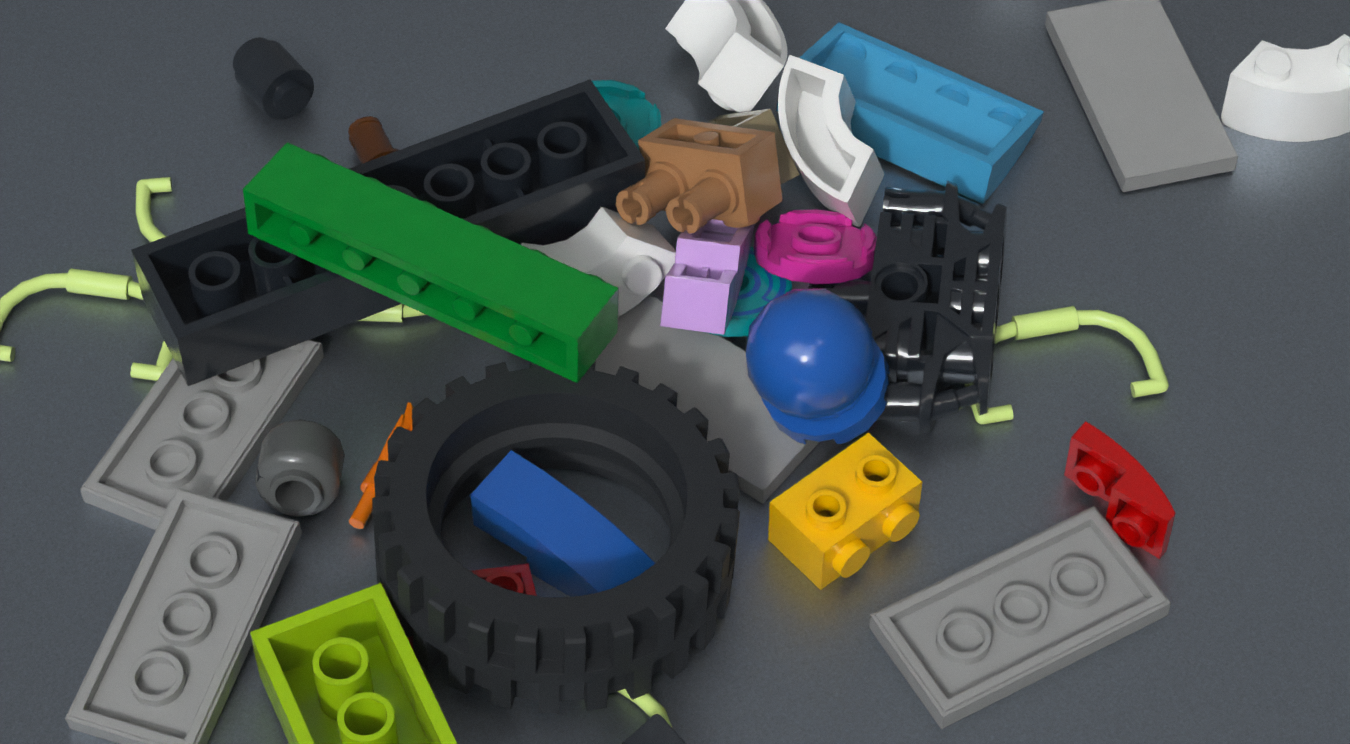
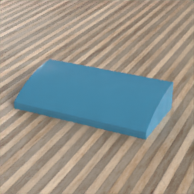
(927, 114)

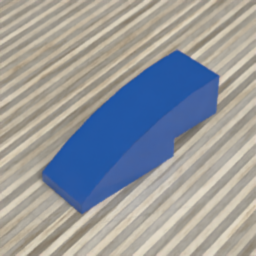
(555, 529)

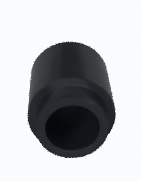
(272, 78)

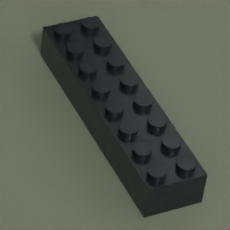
(520, 173)

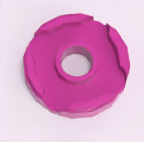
(815, 247)

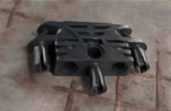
(933, 301)

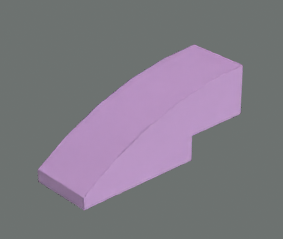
(706, 277)

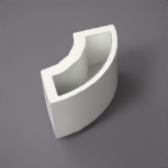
(734, 47)
(1291, 92)
(816, 127)
(619, 253)

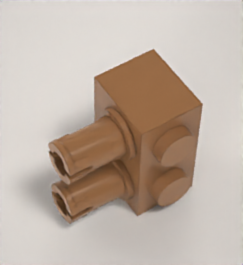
(704, 175)

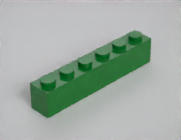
(432, 261)

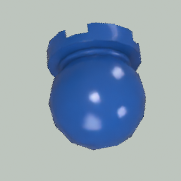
(817, 366)

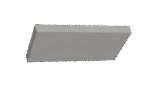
(1140, 93)
(713, 379)
(197, 434)
(1018, 616)
(184, 623)

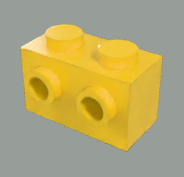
(845, 511)

